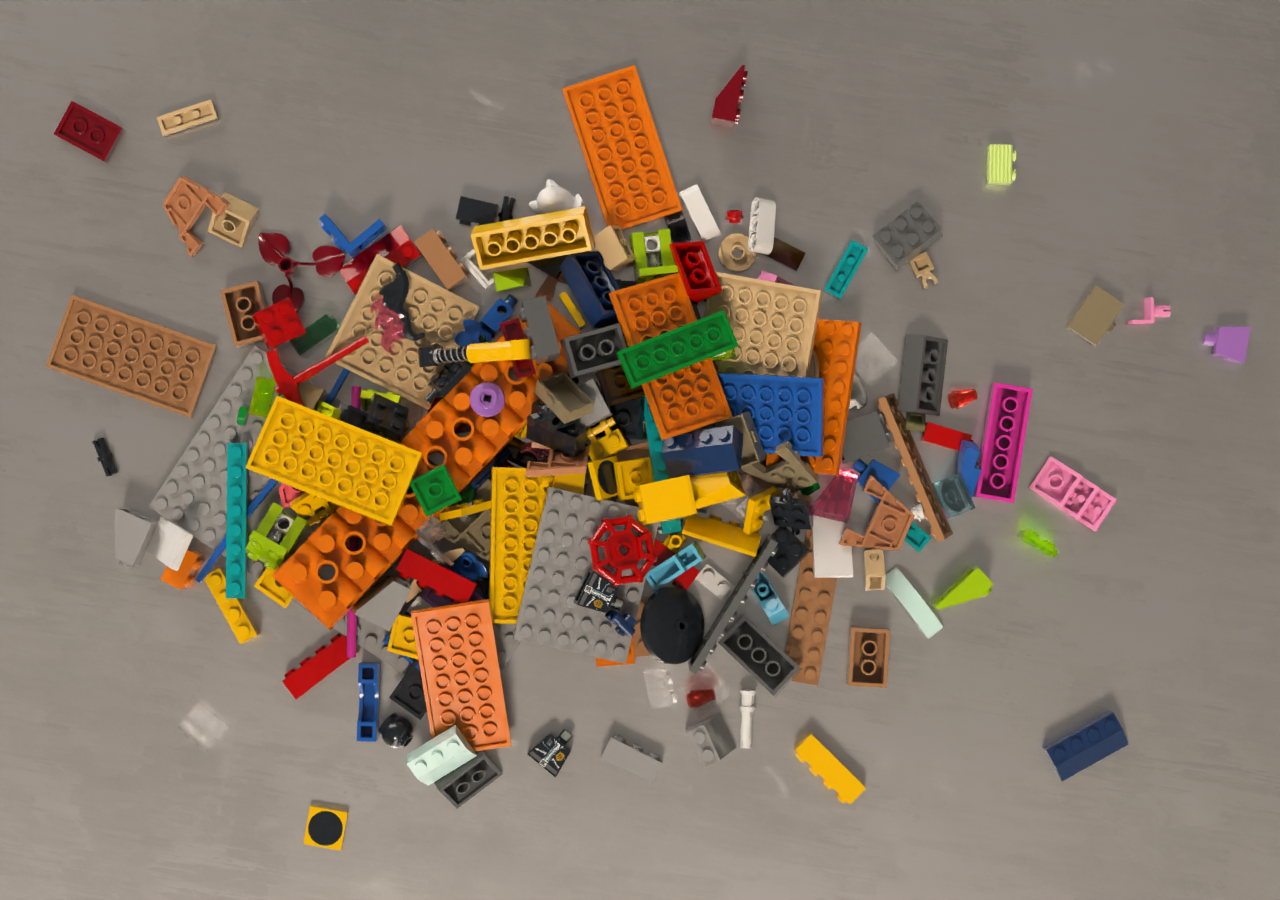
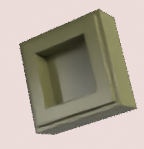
(915, 421)

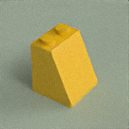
(716, 488)
(665, 500)

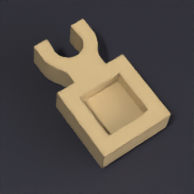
(923, 267)

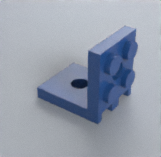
(358, 243)

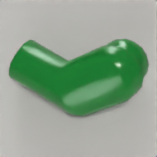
(468, 496)

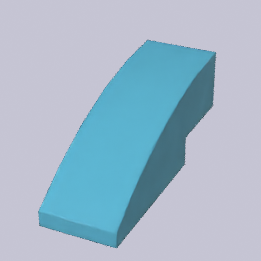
(675, 565)

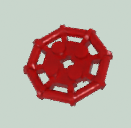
(615, 558)

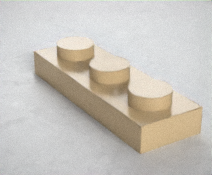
(187, 117)

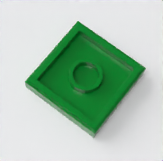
(435, 490)

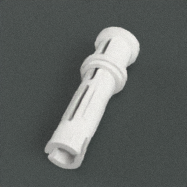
(747, 708)

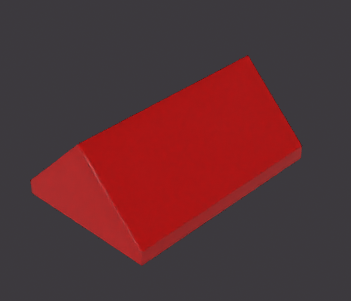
(696, 270)

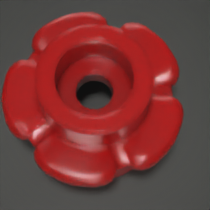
(734, 216)

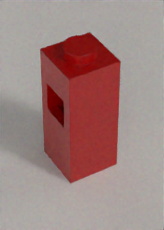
(944, 436)

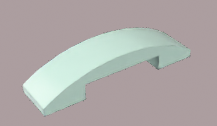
(912, 602)

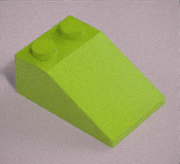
(969, 587)

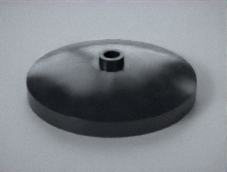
(672, 625)

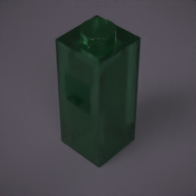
(315, 334)

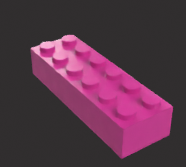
(1003, 442)

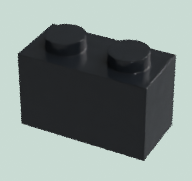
(476, 212)

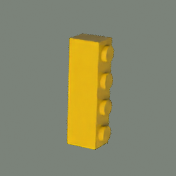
(232, 608)
(826, 765)

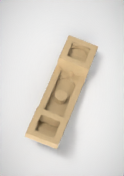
(416, 589)

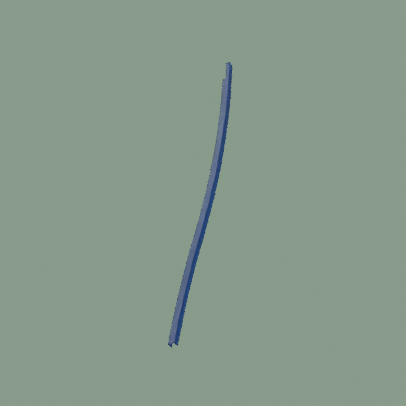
(267, 489)

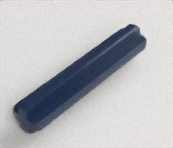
(485, 473)

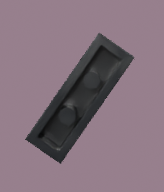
(567, 440)

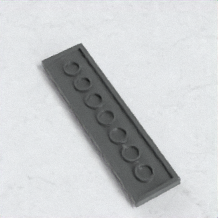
(736, 598)

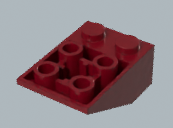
(726, 103)

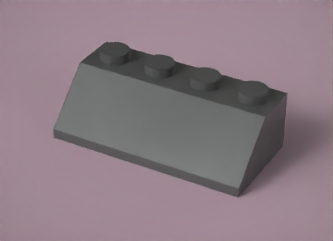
(922, 374)

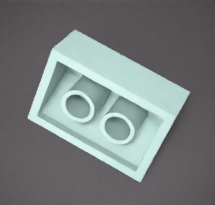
(440, 756)

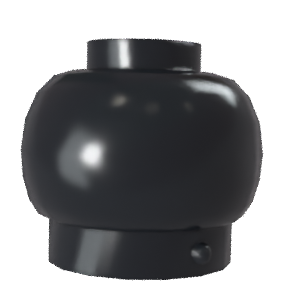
(396, 731)

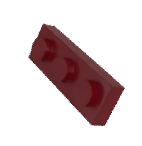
(513, 331)

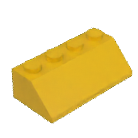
(722, 534)

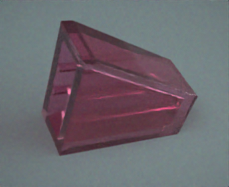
(837, 498)

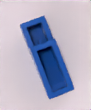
(968, 465)

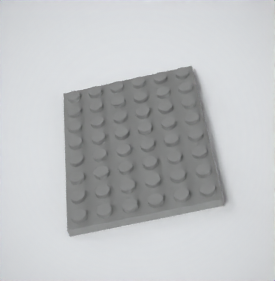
(558, 570)

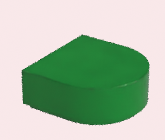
(243, 415)

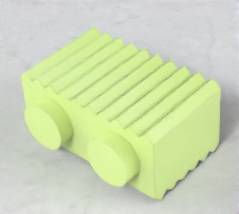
(1000, 164)

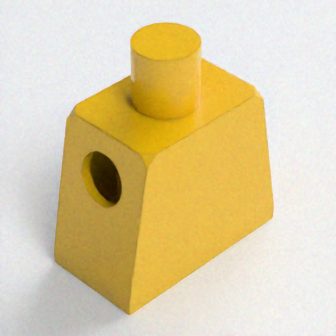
(567, 482)

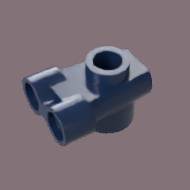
(624, 624)

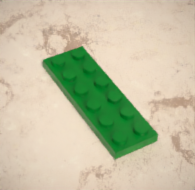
(677, 349)

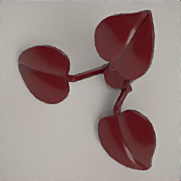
(274, 248)

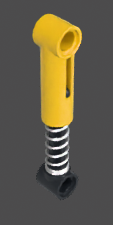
(476, 353)

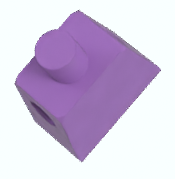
(1229, 343)

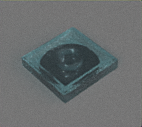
(953, 496)

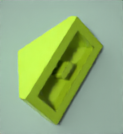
(511, 279)

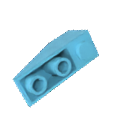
(769, 600)

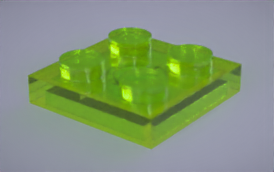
(1044, 546)

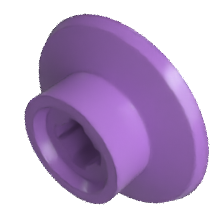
(484, 408)

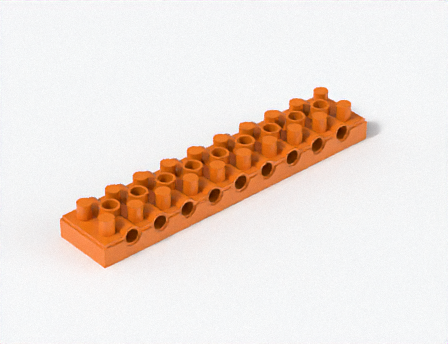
(463, 460)

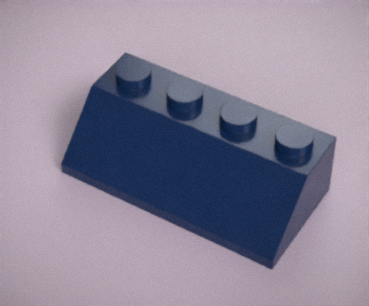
(591, 286)
(703, 452)
(1086, 745)

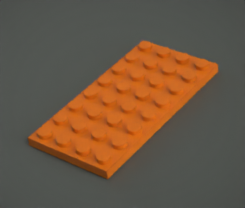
(622, 149)
(836, 351)
(688, 396)
(462, 673)

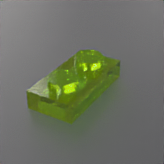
(262, 397)

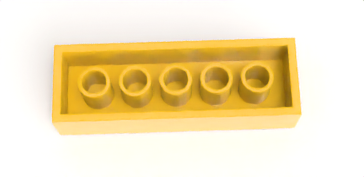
(532, 238)

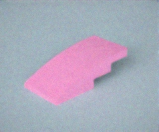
(1073, 494)

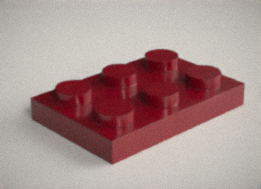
(88, 131)

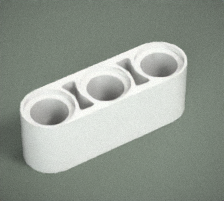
(699, 213)
(762, 226)

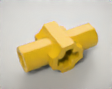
(675, 541)

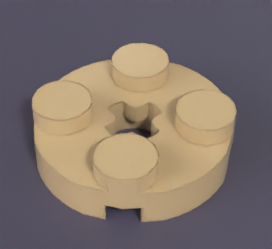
(731, 262)

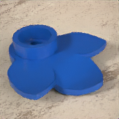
(472, 333)
(471, 570)

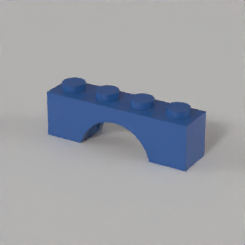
(368, 701)

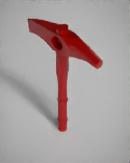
(289, 385)

